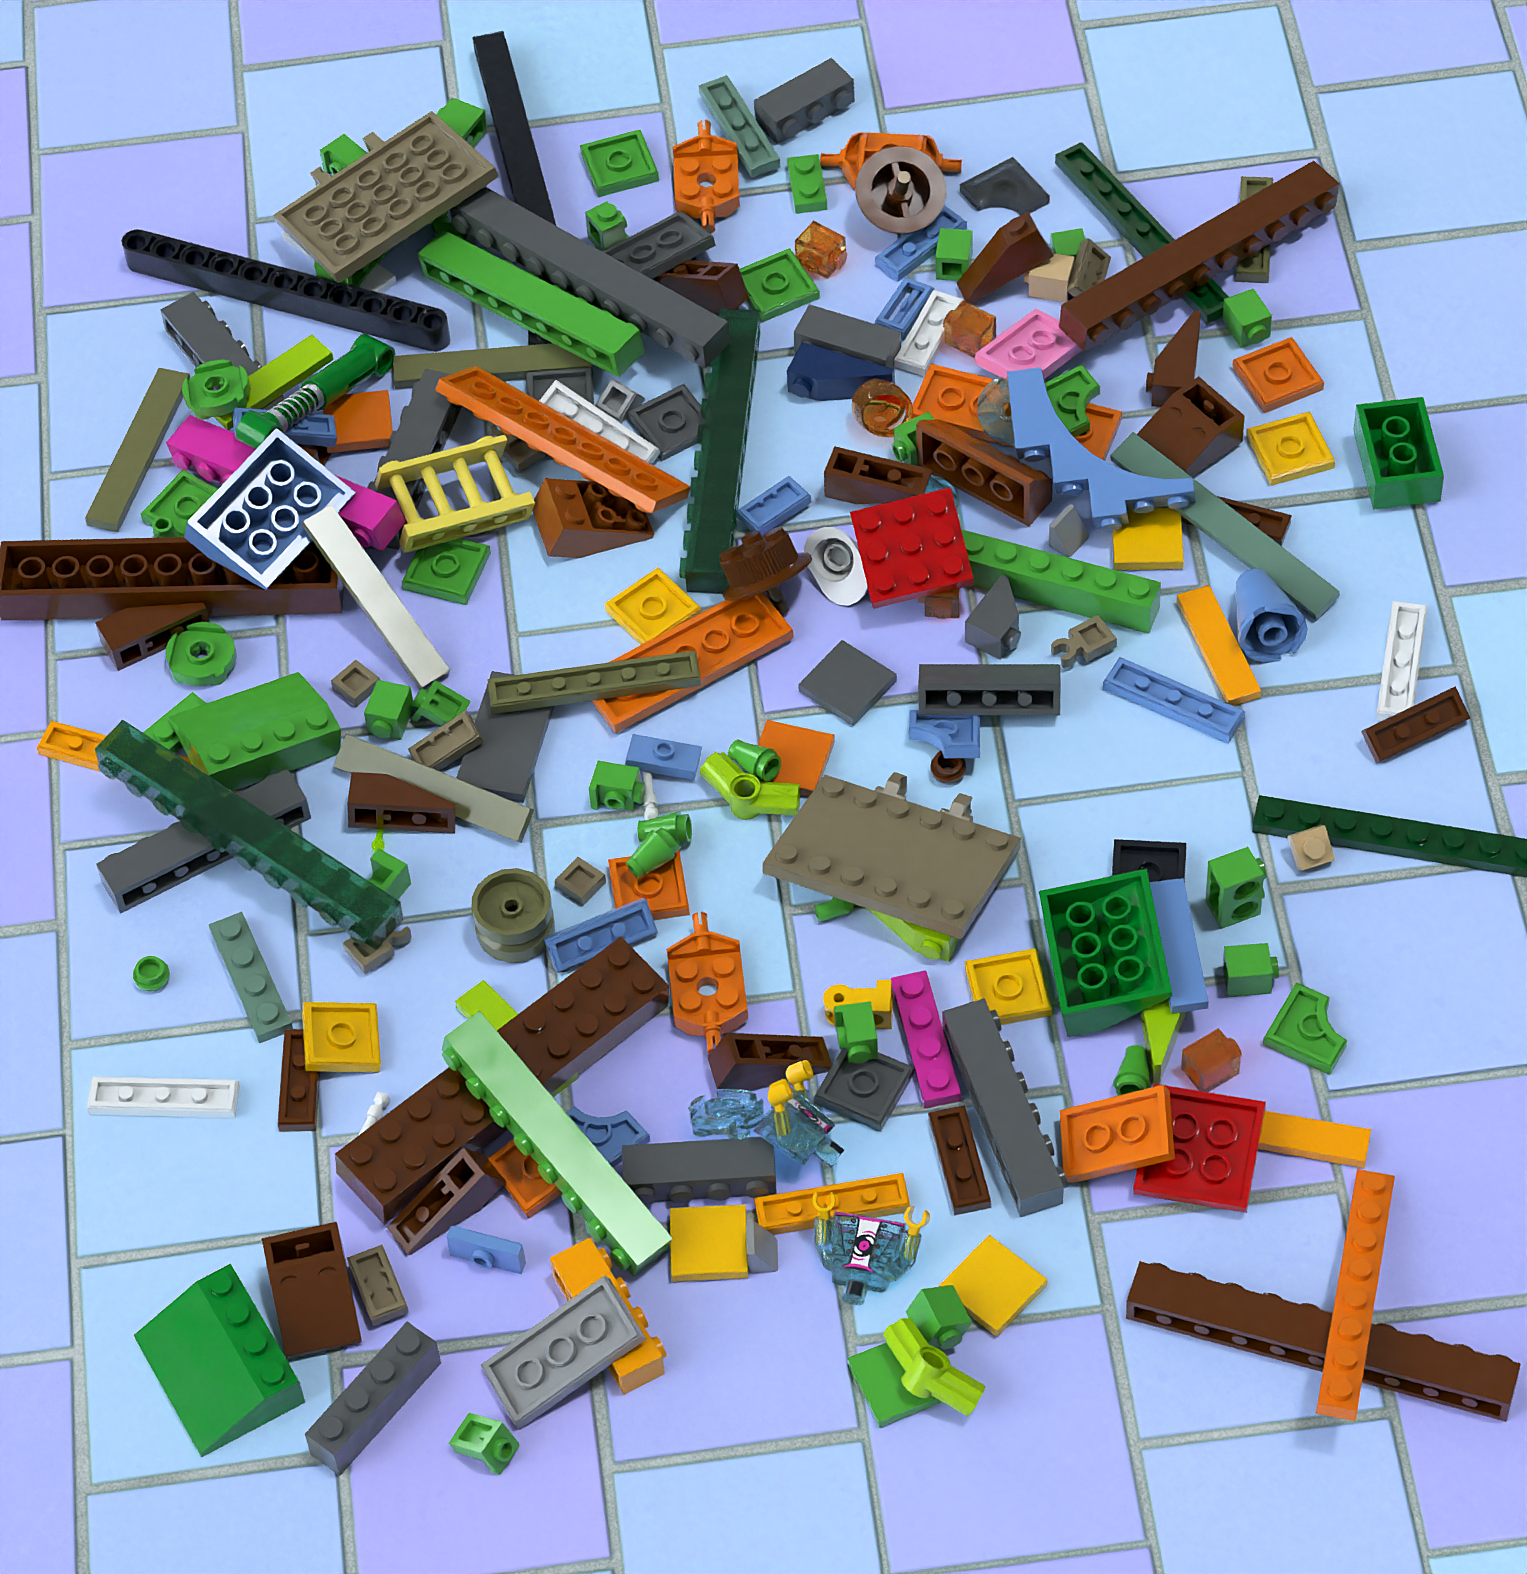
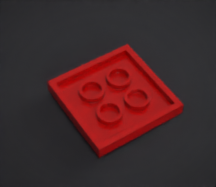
(912, 548)
(1213, 1151)

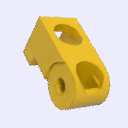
(880, 998)

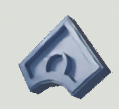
(953, 734)
(610, 1132)

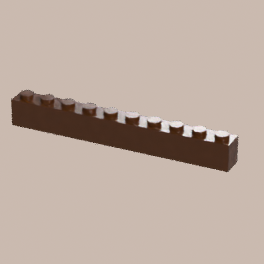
(1198, 256)
(1300, 1336)

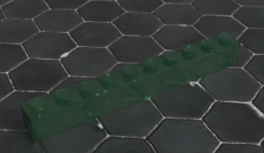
(721, 454)
(249, 835)

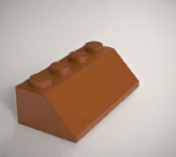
(983, 471)

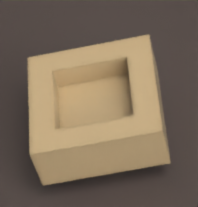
(1311, 847)

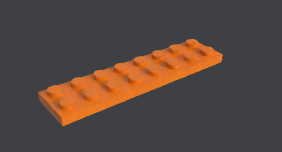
(563, 439)

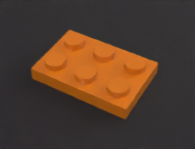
(1117, 1134)

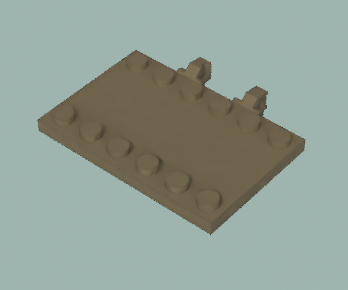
(384, 195)
(893, 854)

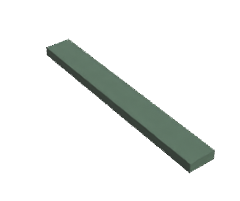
(1232, 530)

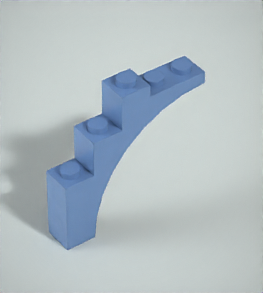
(1075, 469)

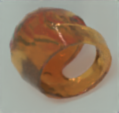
(880, 405)

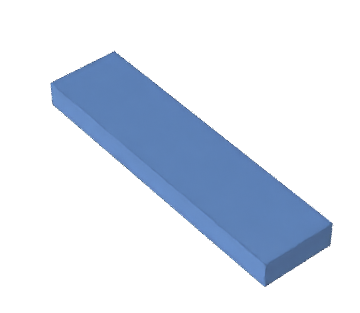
(1174, 700)
(1179, 946)

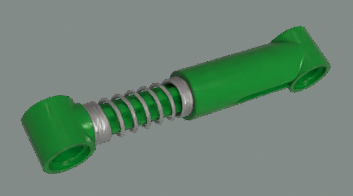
(363, 360)

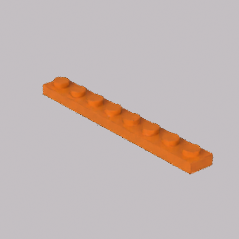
(1355, 1295)

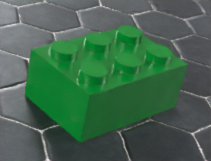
(1398, 453)

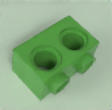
(1235, 887)

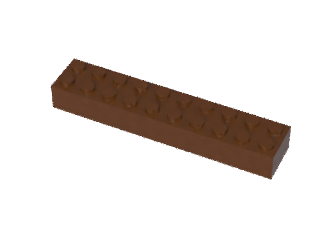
(114, 574)
(552, 1037)

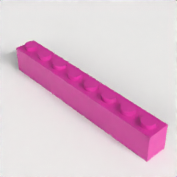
(217, 455)

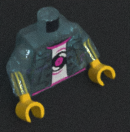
(795, 1123)
(865, 1250)

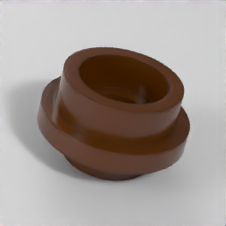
(947, 776)

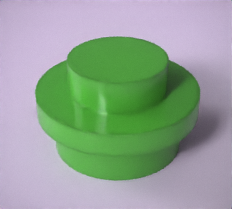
(151, 973)

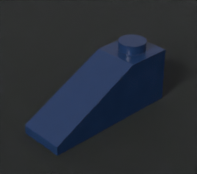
(829, 374)

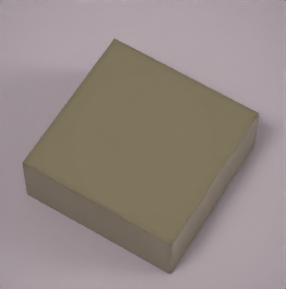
(355, 683)
(580, 881)

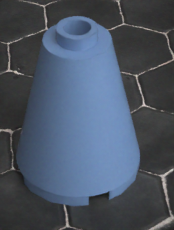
(1266, 618)

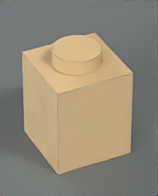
(1051, 278)

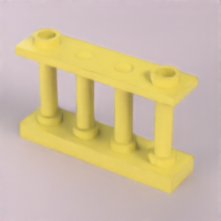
(452, 523)

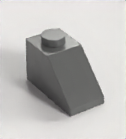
(994, 621)

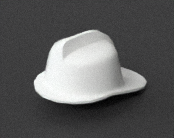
(836, 565)

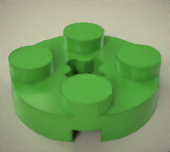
(206, 401)
(206, 670)

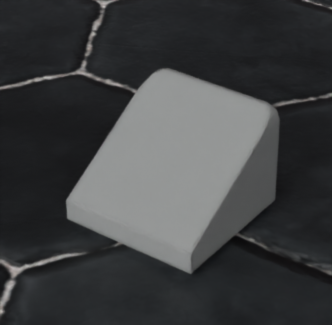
(618, 400)
(1067, 532)
(761, 1249)

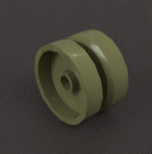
(512, 915)

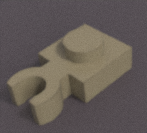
(517, 451)
(1085, 639)
(369, 958)

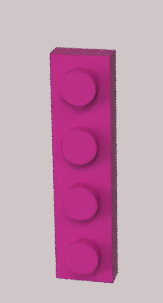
(925, 1039)

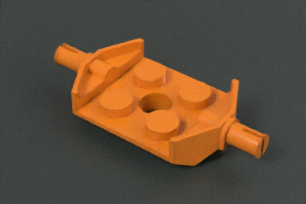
(865, 144)
(705, 160)
(702, 961)

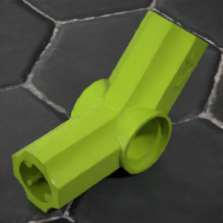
(762, 797)
(929, 1369)

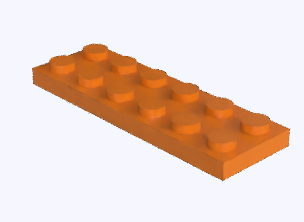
(954, 396)
(723, 641)

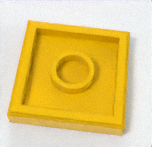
(1290, 448)
(1149, 541)
(651, 606)
(1010, 985)
(341, 1037)
(708, 1243)
(995, 1285)

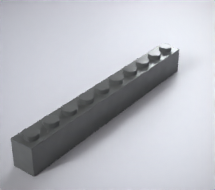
(592, 275)

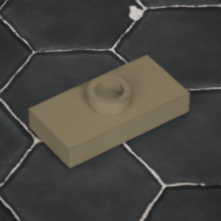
(1089, 268)
(447, 742)
(377, 1285)

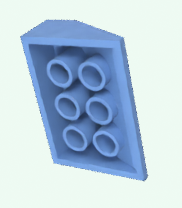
(260, 510)

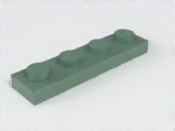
(739, 126)
(250, 977)

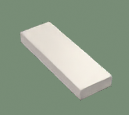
(926, 334)

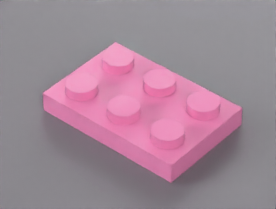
(1028, 344)

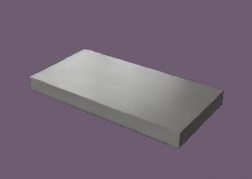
(562, 1352)

